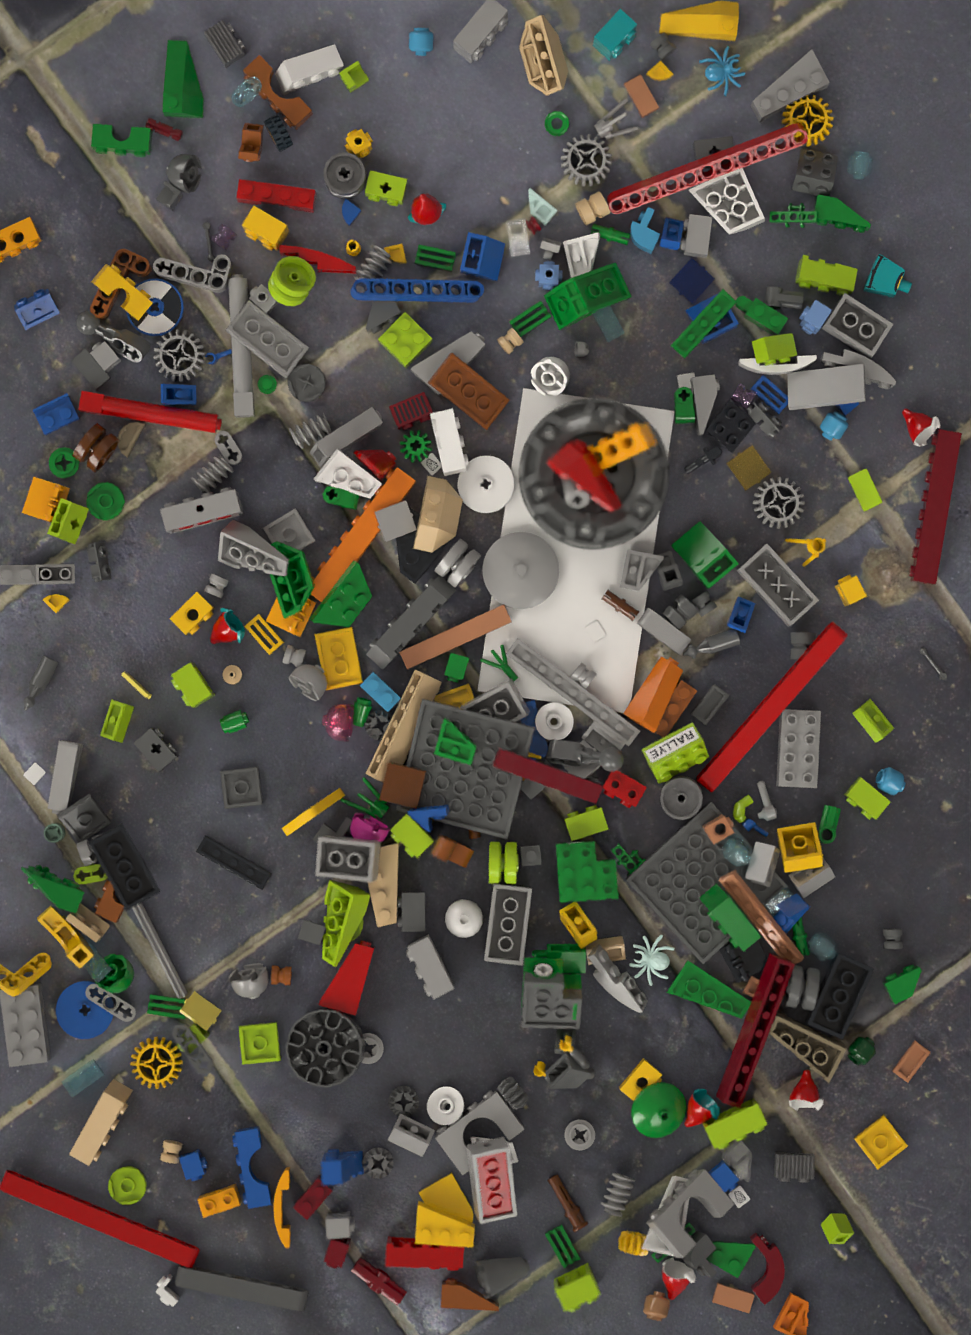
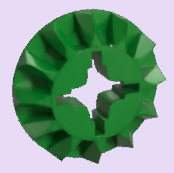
(58, 470)

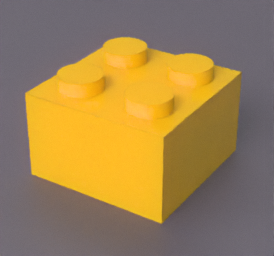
(265, 228)
(800, 847)

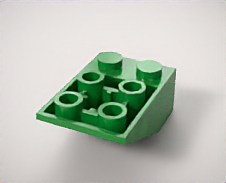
(704, 555)
(62, 893)

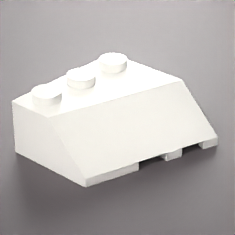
(730, 201)

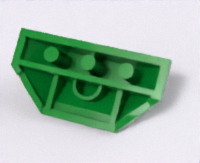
(297, 585)

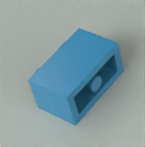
(380, 692)

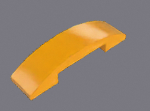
(284, 1231)

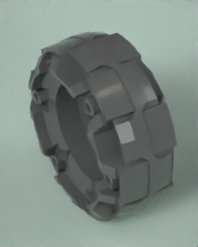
(638, 479)

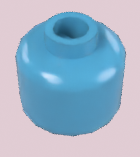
(421, 41)
(834, 425)
(890, 781)

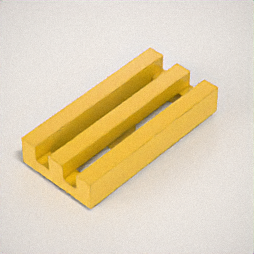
(274, 646)

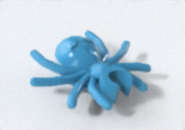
(722, 69)

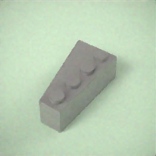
(802, 79)

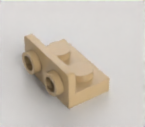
(88, 923)

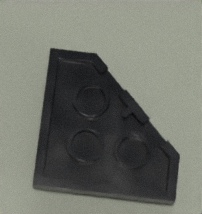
(412, 561)

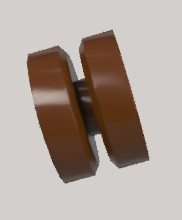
(96, 447)

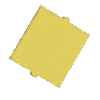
(132, 681)
(200, 1011)

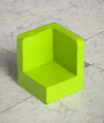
(353, 76)
(837, 1228)

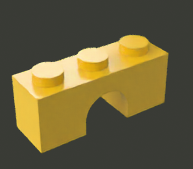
(136, 301)

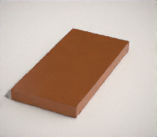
(468, 391)

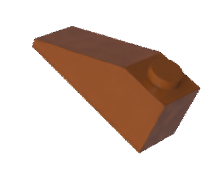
(461, 1296)

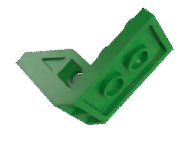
(586, 294)

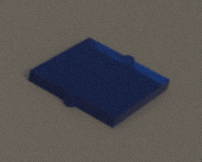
(692, 280)

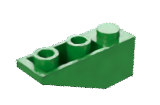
(835, 212)

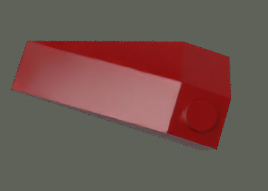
(377, 461)
(581, 466)

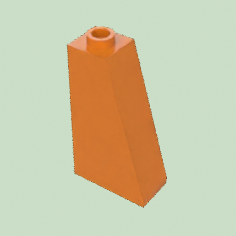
(654, 694)

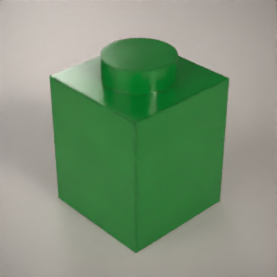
(456, 667)

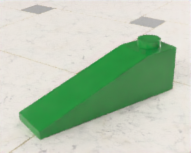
(181, 85)

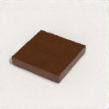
(402, 785)

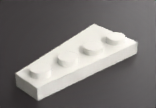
(652, 1242)

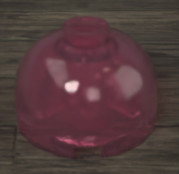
(339, 722)

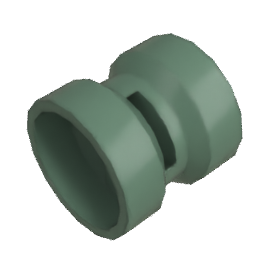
(54, 832)

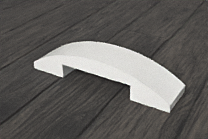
(800, 363)

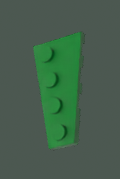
(700, 987)

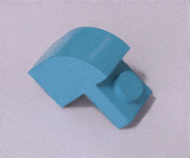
(641, 235)

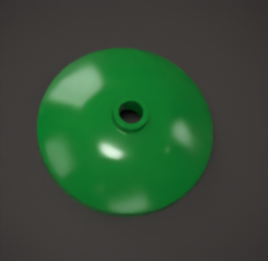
(652, 1104)

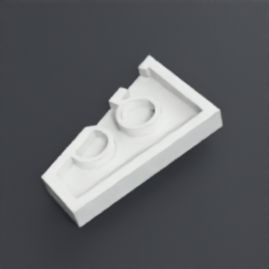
(347, 475)

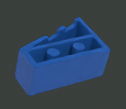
(340, 1166)

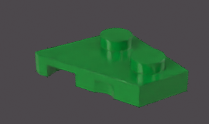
(454, 744)
(731, 1256)

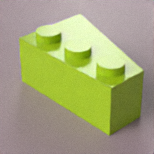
(825, 276)

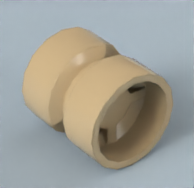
(592, 208)

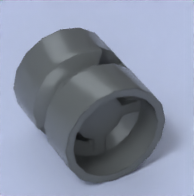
(679, 612)
(800, 643)

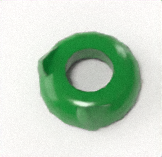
(556, 132)

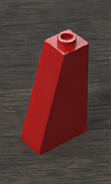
(348, 984)

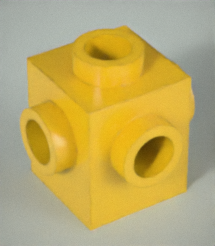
(362, 149)

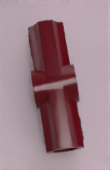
(378, 1281)

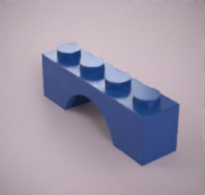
(256, 1192)

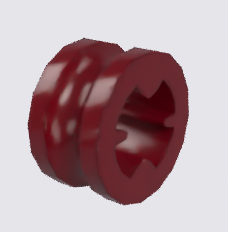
(533, 225)

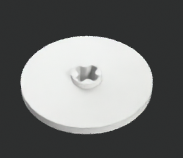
(497, 494)

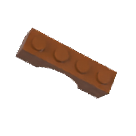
(293, 110)

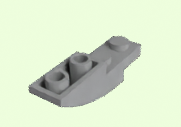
(873, 372)
(37, 574)
(618, 985)

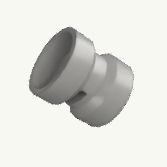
(216, 586)
(294, 656)
(584, 676)

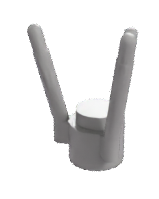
(604, 127)

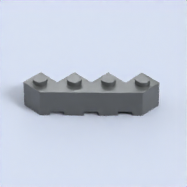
(404, 628)

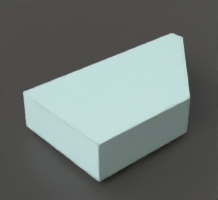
(540, 208)

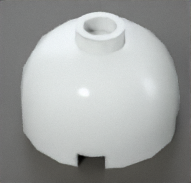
(550, 376)
(464, 918)

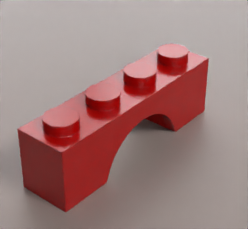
(267, 193)

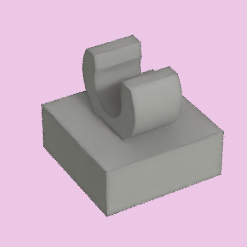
(550, 246)

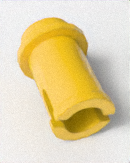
(354, 252)

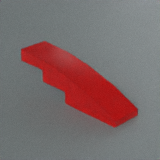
(324, 262)

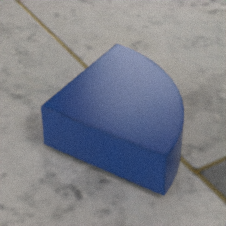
(350, 212)

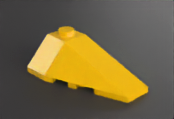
(709, 21)

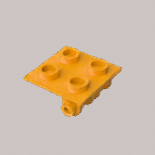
(44, 499)
(294, 624)

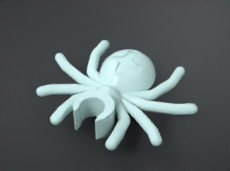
(652, 959)

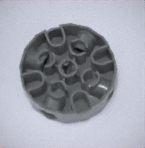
(344, 1050)

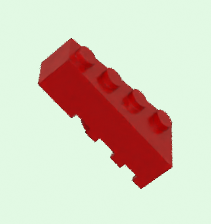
(405, 1253)

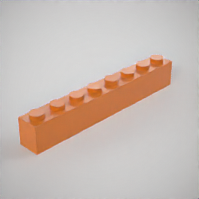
(362, 533)

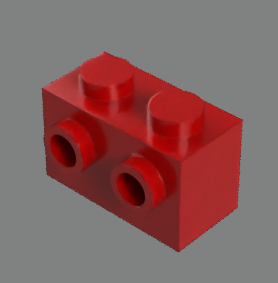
(624, 788)

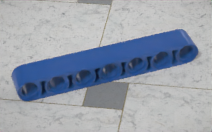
(425, 286)

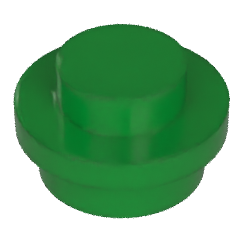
(267, 384)

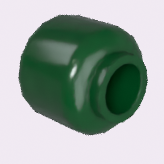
(861, 1050)

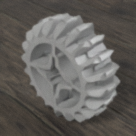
(580, 154)
(177, 364)
(776, 494)

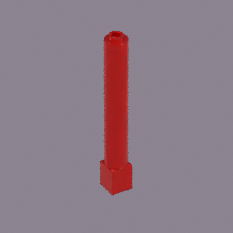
(149, 412)

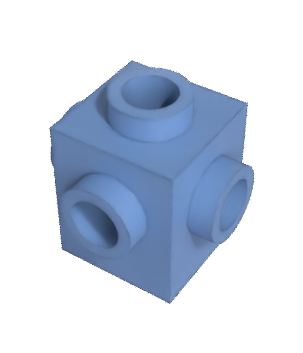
(548, 283)

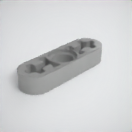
(111, 1010)

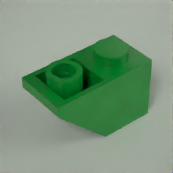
(902, 985)

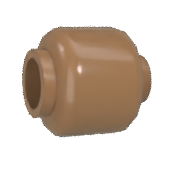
(656, 1306)

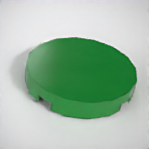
(105, 501)

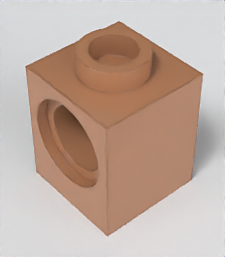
(710, 828)

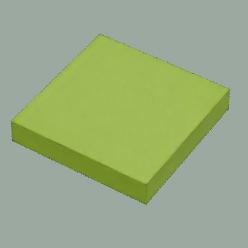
(259, 1043)

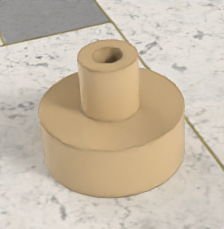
(237, 674)

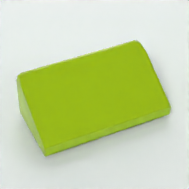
(865, 489)
(873, 720)
(117, 721)

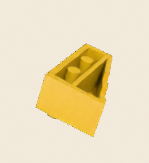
(441, 1228)

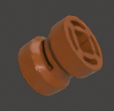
(281, 975)

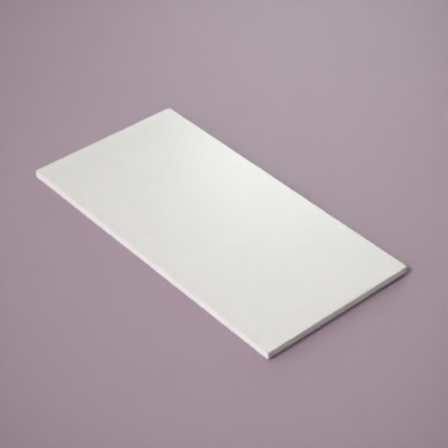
(558, 624)

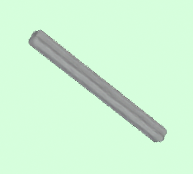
(160, 951)

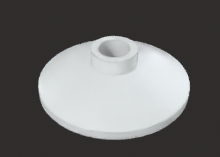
(564, 721)
(438, 1102)

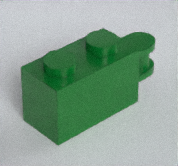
(761, 315)
(573, 956)

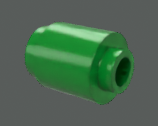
(234, 721)

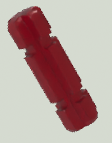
(164, 129)

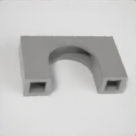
(493, 1108)
(666, 1221)

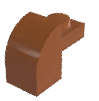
(251, 142)

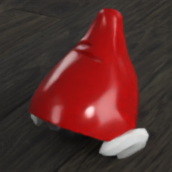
(920, 426)
(805, 1093)
(676, 1277)

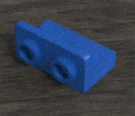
(36, 308)

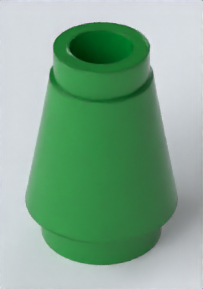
(361, 711)

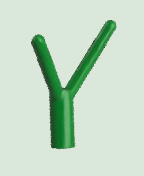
(503, 664)

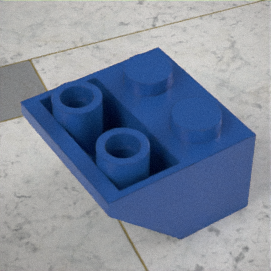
(482, 257)
(726, 324)

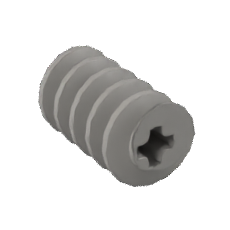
(374, 265)
(310, 431)
(212, 474)
(573, 496)
(617, 1194)

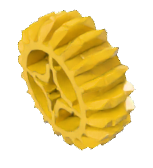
(808, 103)
(164, 1062)

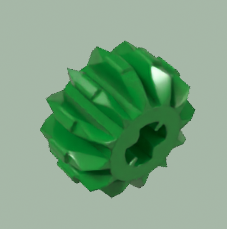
(420, 451)

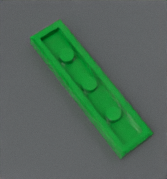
(703, 323)

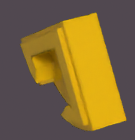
(659, 72)
(397, 253)
(56, 602)

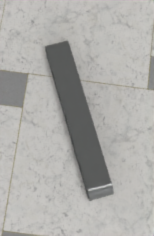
(242, 1287)

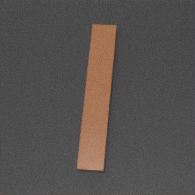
(455, 637)
(760, 917)

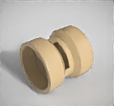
(513, 337)
(171, 1151)

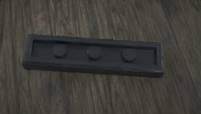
(233, 862)

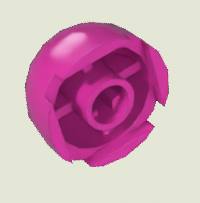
(368, 828)

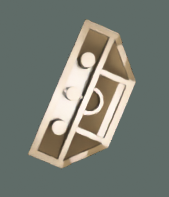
(543, 56)
(438, 515)

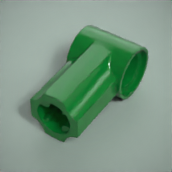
(828, 822)

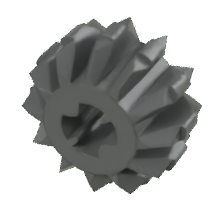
(513, 1093)

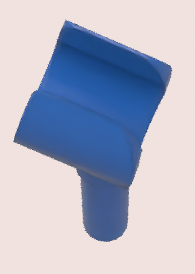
(217, 356)
(748, 824)

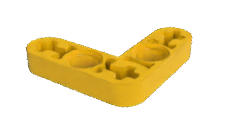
(313, 811)
(18, 979)

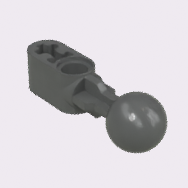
(121, 341)
(576, 754)

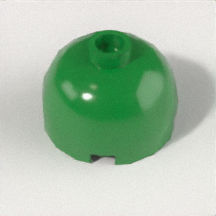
(119, 977)

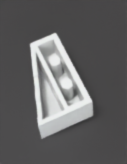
(308, 68)
(449, 442)

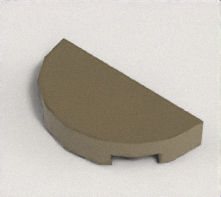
(128, 437)

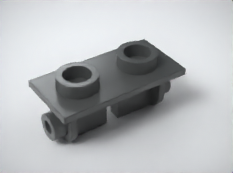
(771, 422)
(98, 553)

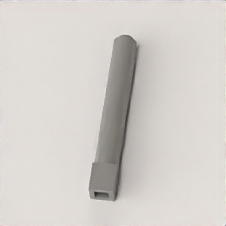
(241, 355)

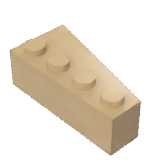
(385, 888)
(101, 1122)

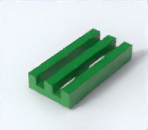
(428, 256)
(543, 310)
(162, 1013)
(570, 1260)

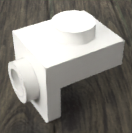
(167, 1295)

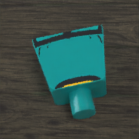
(886, 278)

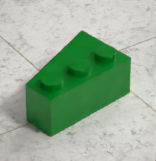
(730, 918)

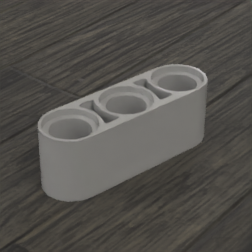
(664, 631)

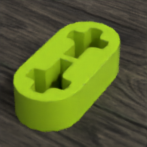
(89, 879)

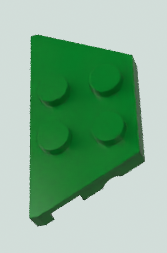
(345, 599)

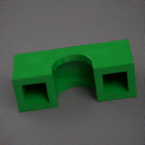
(137, 143)

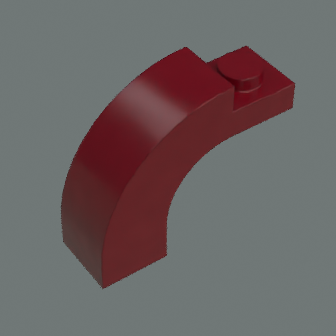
(772, 1279)

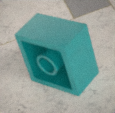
(615, 35)

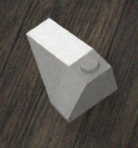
(245, 548)

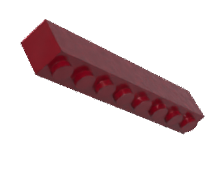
(935, 507)
(755, 1030)

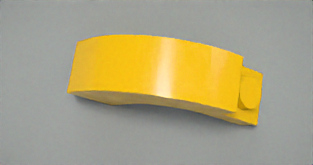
(67, 935)

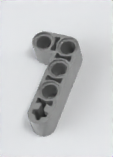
(192, 271)

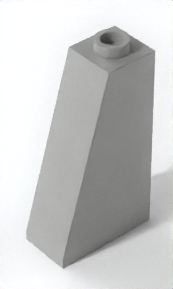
(464, 348)
(346, 435)
(64, 775)

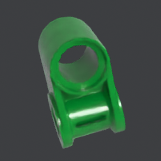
(684, 410)
(344, 498)

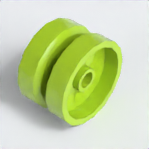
(291, 281)
(503, 863)

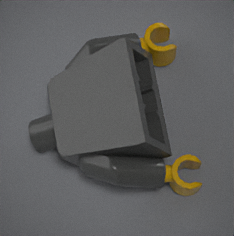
(568, 1070)

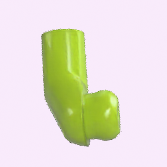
(739, 808)

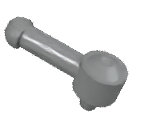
(768, 811)

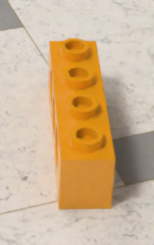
(8, 235)
(642, 440)

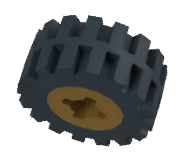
(278, 133)

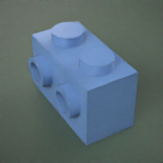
(814, 317)

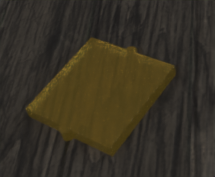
(748, 468)

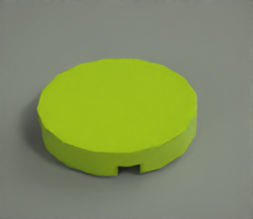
(127, 1185)

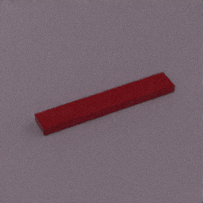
(547, 775)

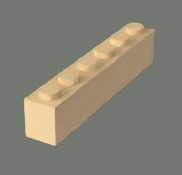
(400, 731)

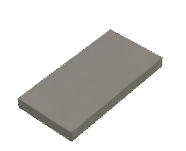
(267, 339)
(826, 387)

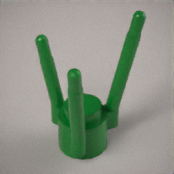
(378, 808)

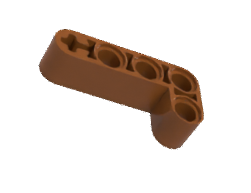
(125, 268)
(451, 850)

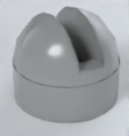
(581, 349)

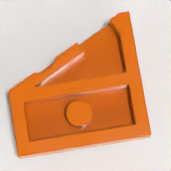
(793, 1316)

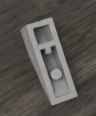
(704, 395)

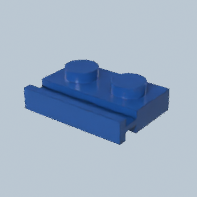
(56, 414)

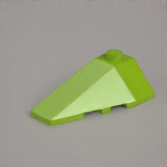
(345, 911)

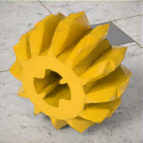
(632, 1242)

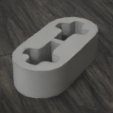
(232, 445)

